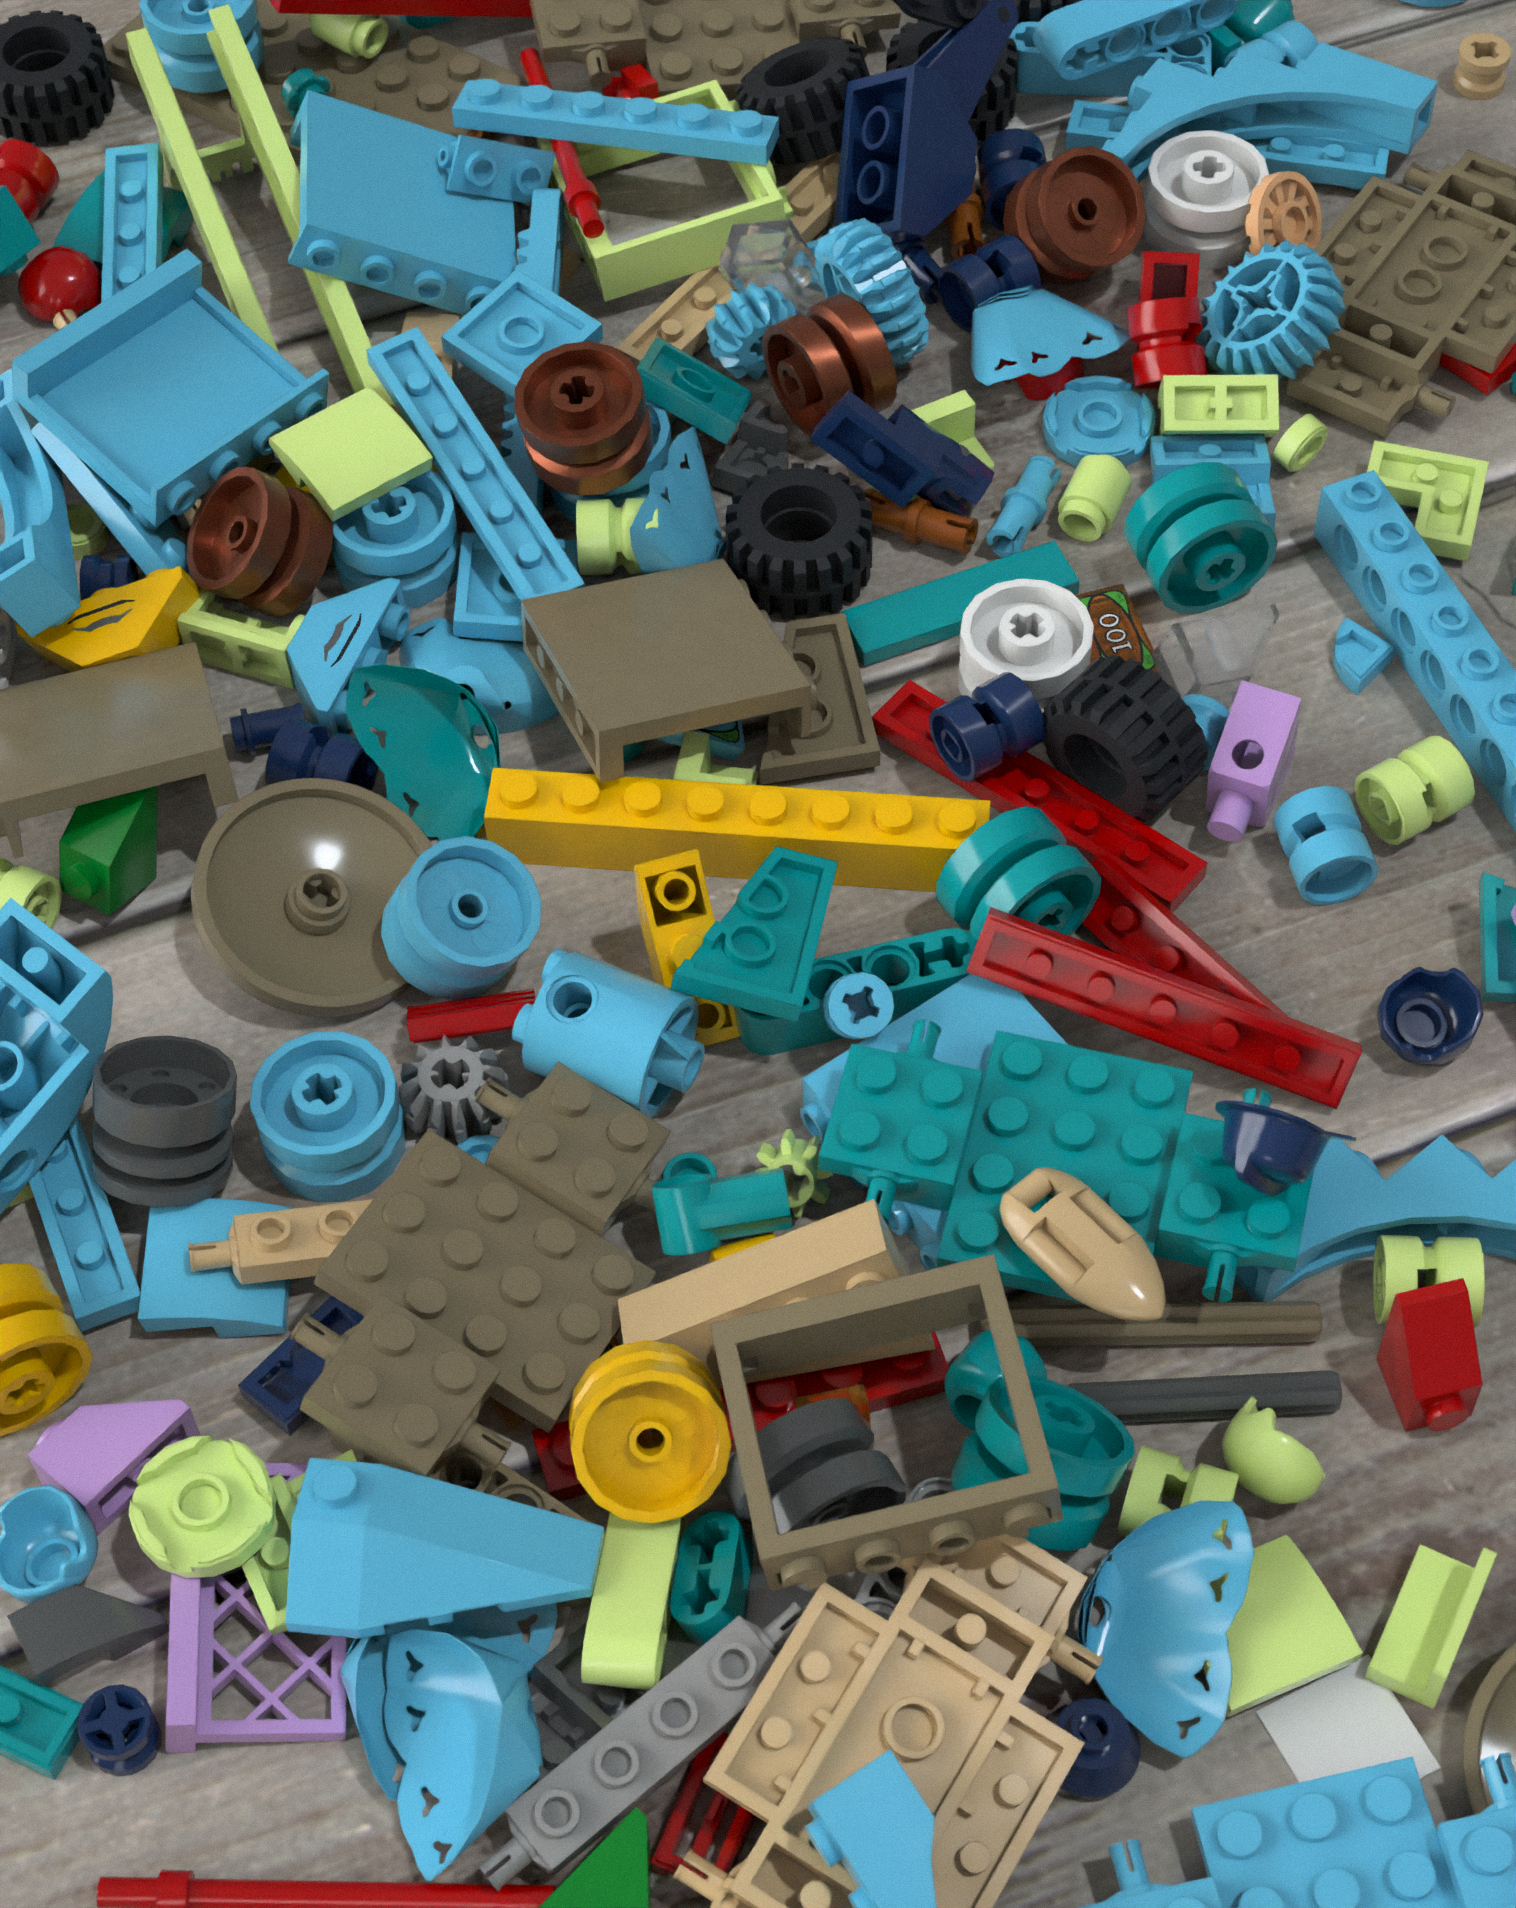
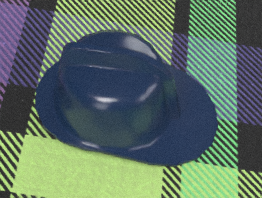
(1270, 1145)

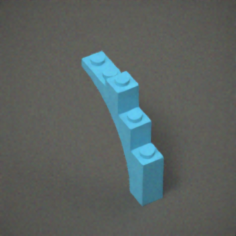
(1258, 98)
(1429, 1197)

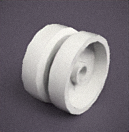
(1202, 195)
(1028, 631)

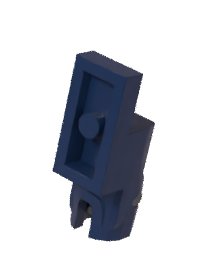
(902, 455)

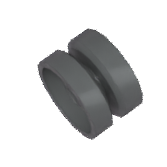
(819, 1467)

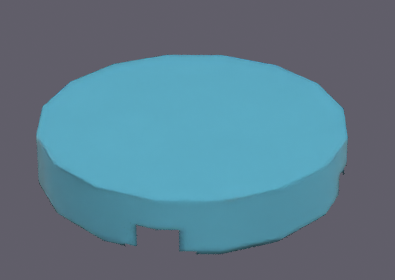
(1098, 418)

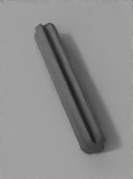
(1216, 1395)

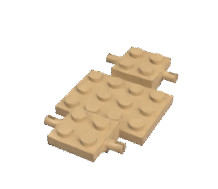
(936, 1691)

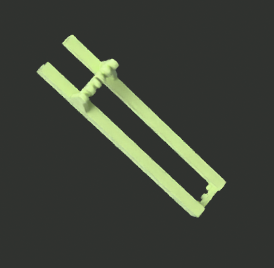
(260, 139)

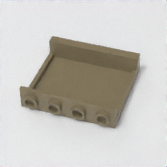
(660, 659)
(108, 736)

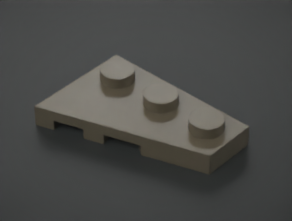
(841, 724)

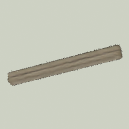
(1178, 1325)

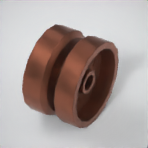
(1077, 214)
(824, 356)
(584, 418)
(259, 542)

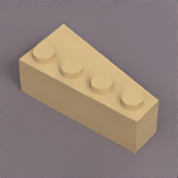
(803, 1264)

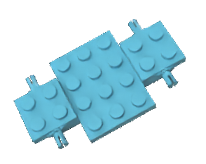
(1341, 1845)

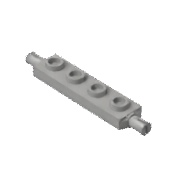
(639, 1749)

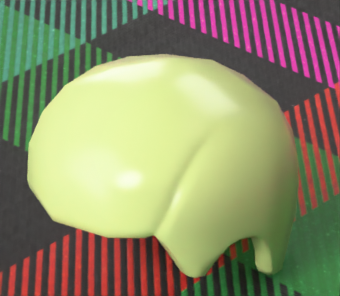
(1269, 1460)

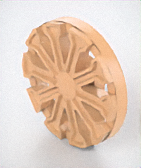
(1283, 203)

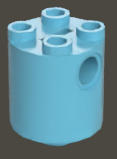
(611, 1030)

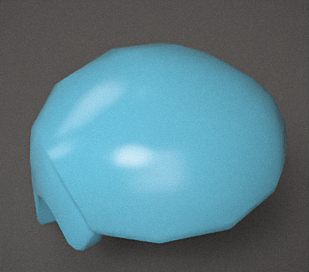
(44, 1543)

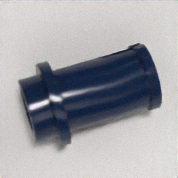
(922, 266)
(260, 728)

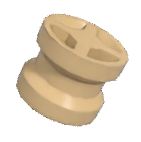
(1481, 66)

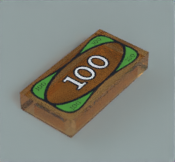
(1117, 626)

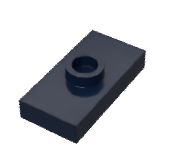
(291, 1369)

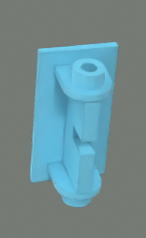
(495, 168)

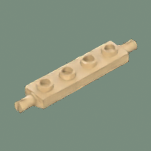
(278, 1242)

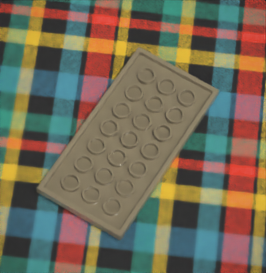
(408, 79)

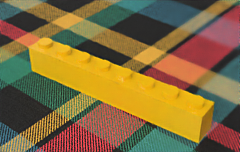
(735, 827)

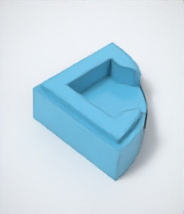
(1359, 655)

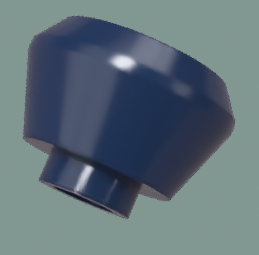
(1109, 1748)

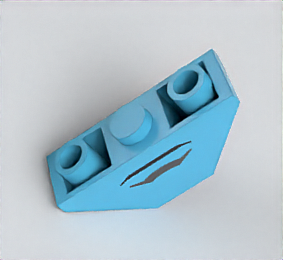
(340, 637)

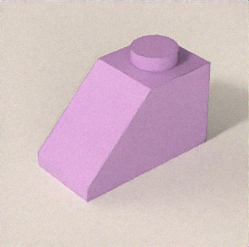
(104, 1449)

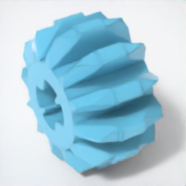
(740, 326)

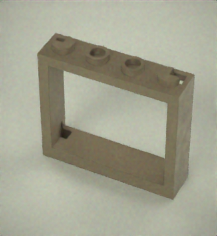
(858, 1321)

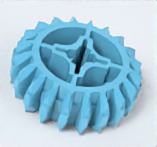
(866, 266)
(1272, 312)

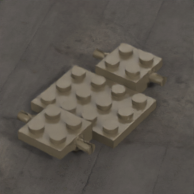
(695, 39)
(1417, 284)
(484, 1277)

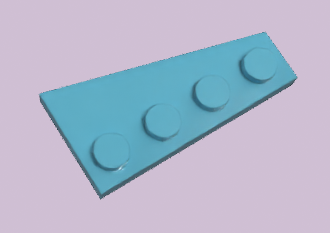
(147, 545)

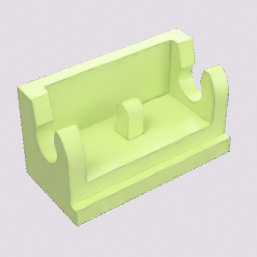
(1218, 404)
(239, 641)

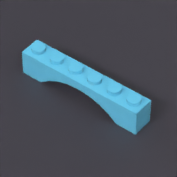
(37, 549)
(879, 1834)

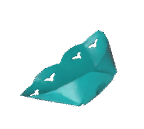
(426, 745)

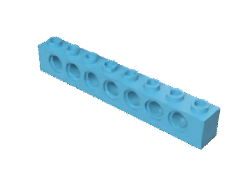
(1428, 623)

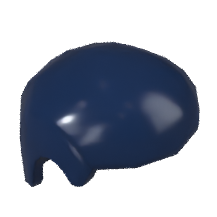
(1430, 1015)

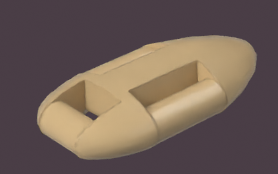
(1084, 1245)

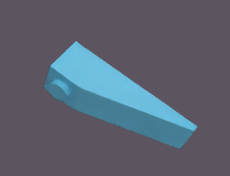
(407, 1547)

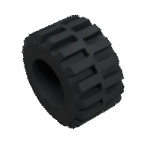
(52, 78)
(807, 93)
(999, 95)
(807, 507)
(1125, 736)

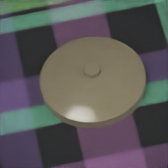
(298, 894)

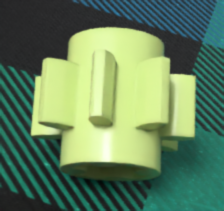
(805, 1161)

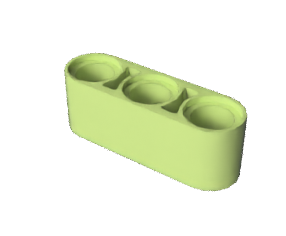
(631, 1604)

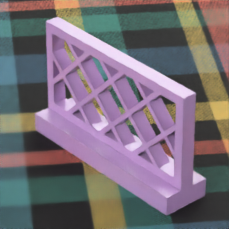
(191, 1667)

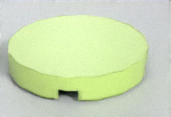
(202, 1506)

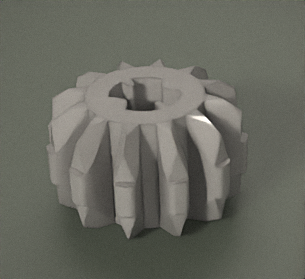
(442, 1089)

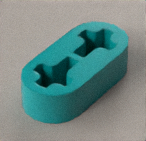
(698, 1577)

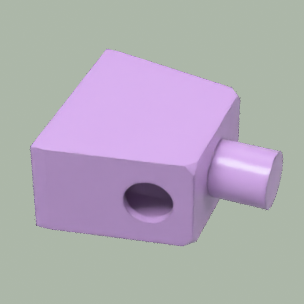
(1251, 760)

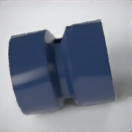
(1001, 163)
(976, 278)
(982, 729)
(310, 752)

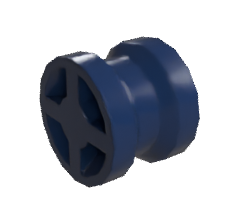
(102, 574)
(109, 1716)

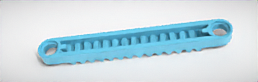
(541, 260)

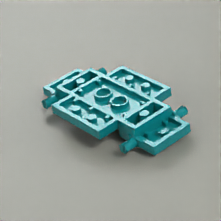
(1111, 1120)

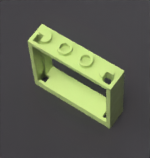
(681, 248)

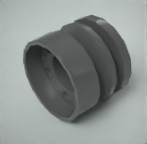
(163, 1120)

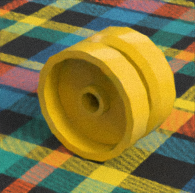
(40, 1348)
(686, 1437)

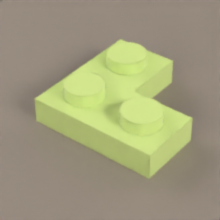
(1443, 489)

